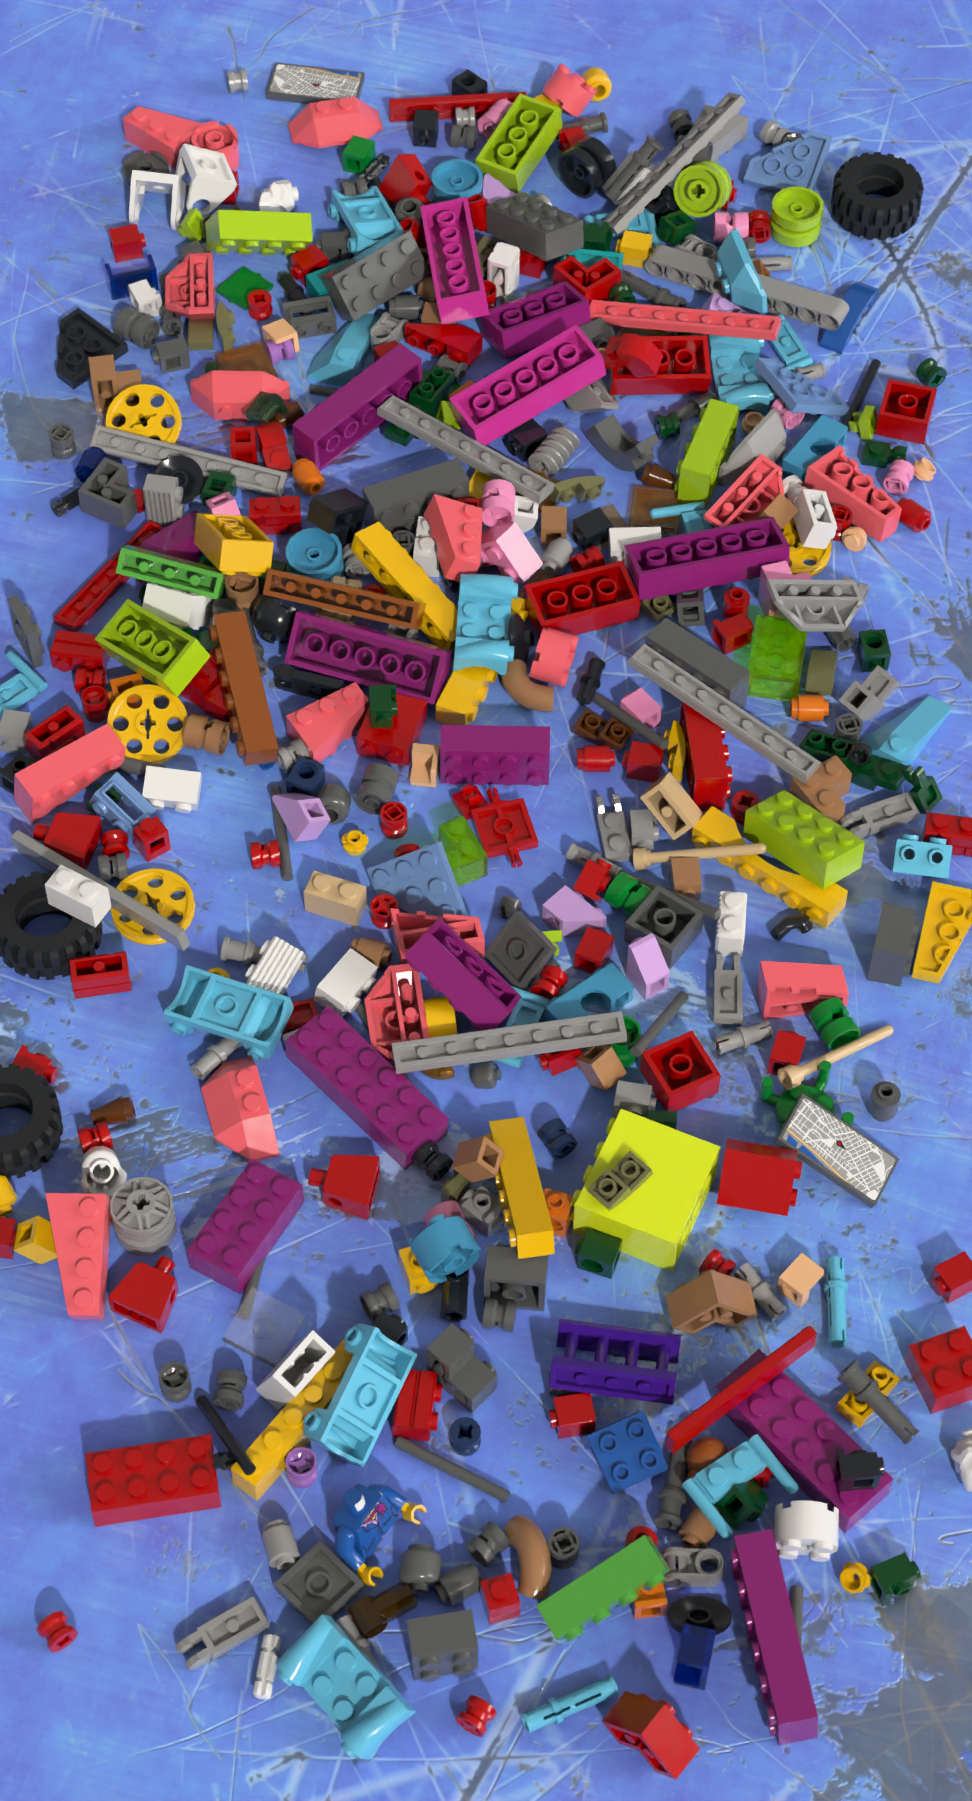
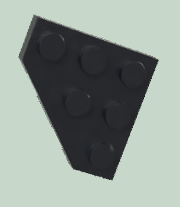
(81, 339)

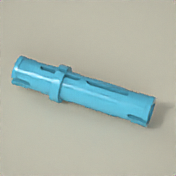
(836, 1303)
(569, 1704)

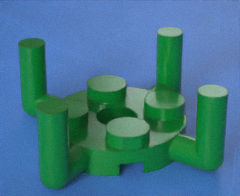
(787, 1100)

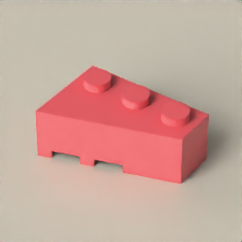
(158, 132)
(457, 535)
(328, 721)
(410, 927)
(797, 988)

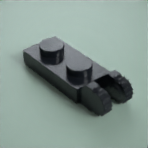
(305, 682)

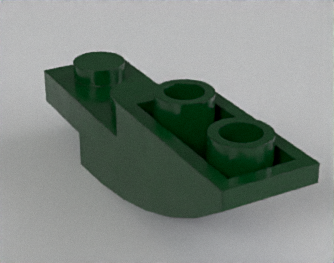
(425, 397)
(875, 773)

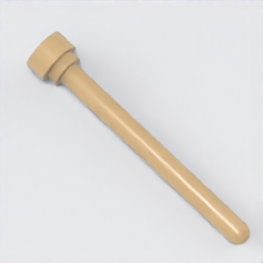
(644, 858)
(792, 1075)

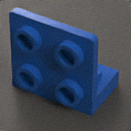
(626, 1452)

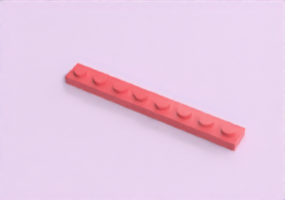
(686, 320)

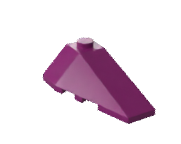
(175, 540)

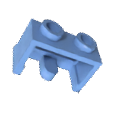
(106, 807)

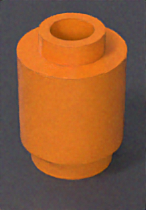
(308, 476)
(809, 708)

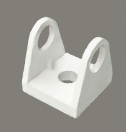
(209, 176)
(158, 183)

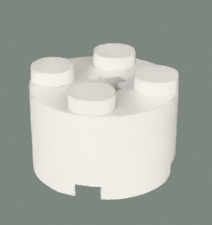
(806, 1530)

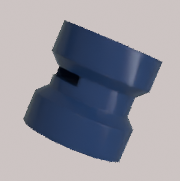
(558, 1140)

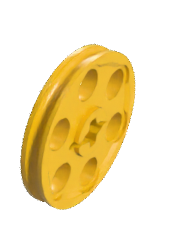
(144, 409)
(799, 554)
(159, 717)
(159, 897)

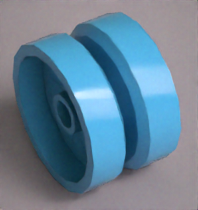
(455, 180)
(315, 554)

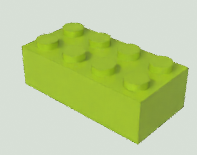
(520, 141)
(258, 232)
(707, 452)
(152, 647)
(804, 839)

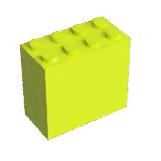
(665, 1207)

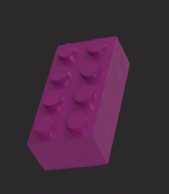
(534, 319)
(495, 755)
(462, 976)
(245, 1226)

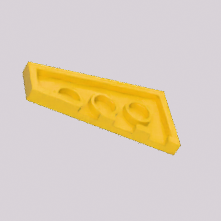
(943, 930)

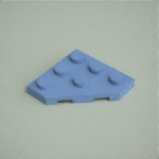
(790, 164)
(798, 390)
(420, 882)

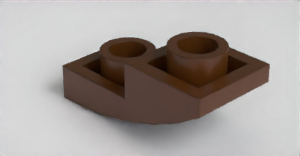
(602, 732)

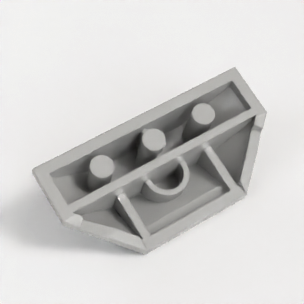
(592, 399)
(765, 439)
(816, 603)

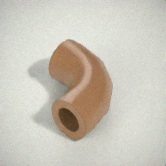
(525, 691)
(533, 1556)

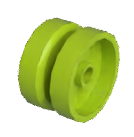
(693, 179)
(796, 216)

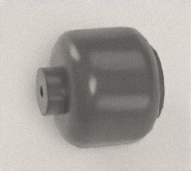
(485, 1075)

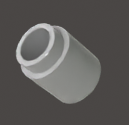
(556, 556)
(280, 1545)

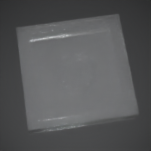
(263, 1327)

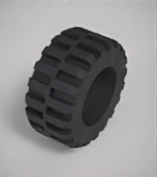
(881, 176)
(36, 954)
(41, 1134)

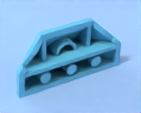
(739, 274)

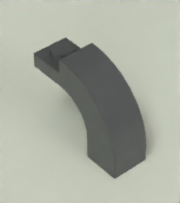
(619, 447)

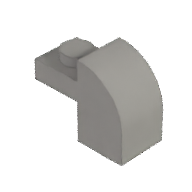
(868, 698)

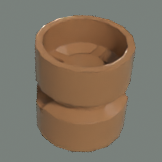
(242, 590)
(204, 734)

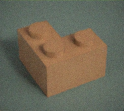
(109, 383)
(825, 789)
(710, 1300)

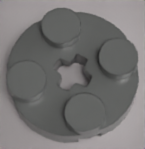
(138, 161)

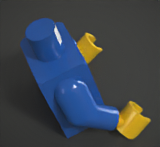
(365, 1521)

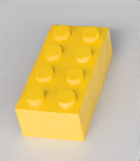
(233, 543)

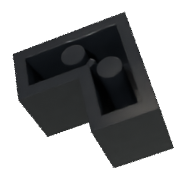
(338, 513)

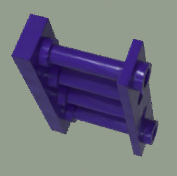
(614, 1379)

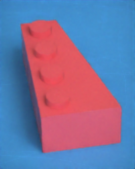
(848, 486)
(67, 772)
(82, 1249)

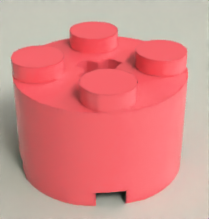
(569, 90)
(218, 139)
(554, 657)

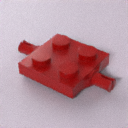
(504, 827)

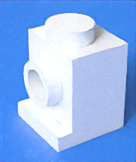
(145, 298)

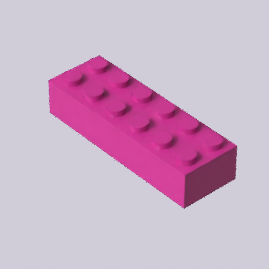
(454, 260)
(528, 386)

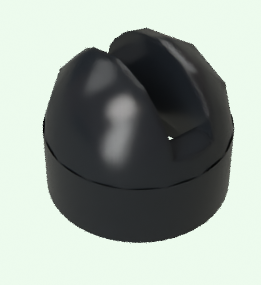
(864, 757)

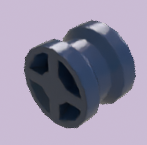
(462, 1443)

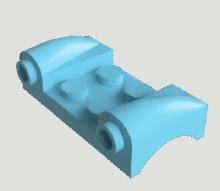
(365, 216)
(735, 376)
(484, 622)
(229, 1011)
(363, 1396)
(345, 1686)

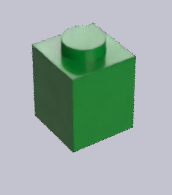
(358, 155)

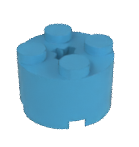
(444, 1248)

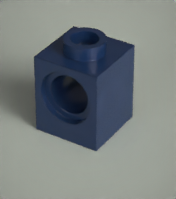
(306, 777)

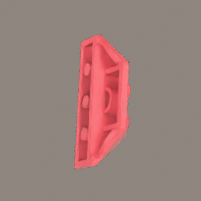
(334, 123)
(192, 287)
(230, 393)
(748, 494)
(396, 1009)
(240, 1110)

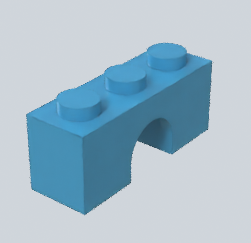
(820, 439)
(604, 988)

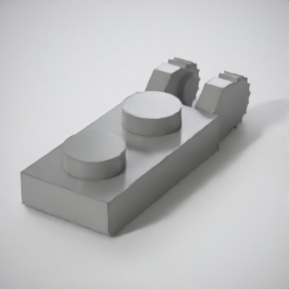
(881, 815)
(613, 831)
(728, 992)
(224, 1633)

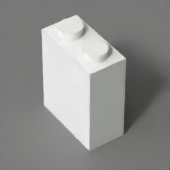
(295, 1370)

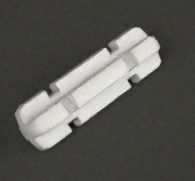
(267, 1667)

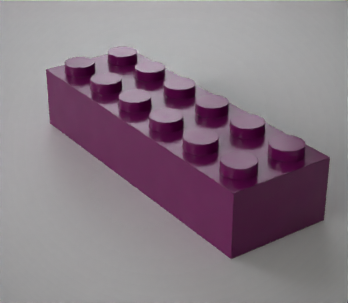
(352, 410)
(704, 557)
(368, 656)
(365, 1086)
(802, 1441)
(775, 1636)

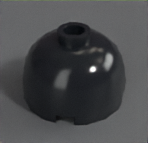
(273, 619)

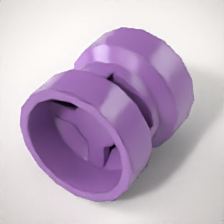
(279, 351)
(300, 1460)

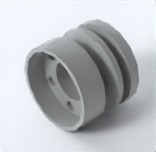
(144, 1230)

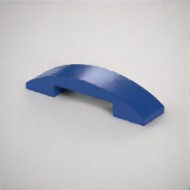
(858, 298)

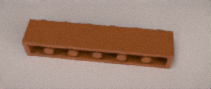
(344, 599)
(244, 688)

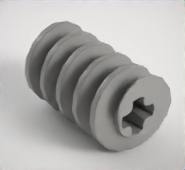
(554, 451)

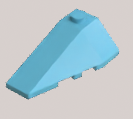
(345, 353)
(908, 732)

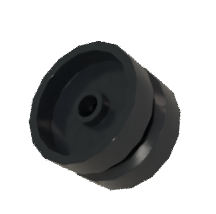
(586, 167)

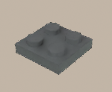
(26, 631)
(520, 951)
(319, 1584)

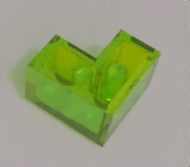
(463, 851)

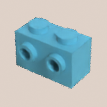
(922, 857)

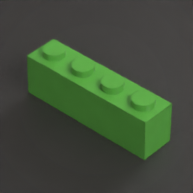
(170, 571)
(603, 1588)

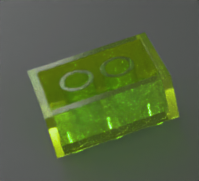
(775, 659)

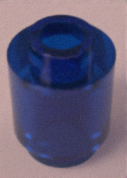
(88, 462)

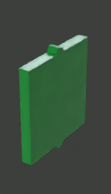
(241, 285)

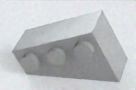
(733, 132)

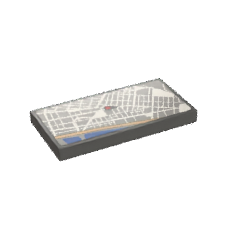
(313, 84)
(837, 1150)

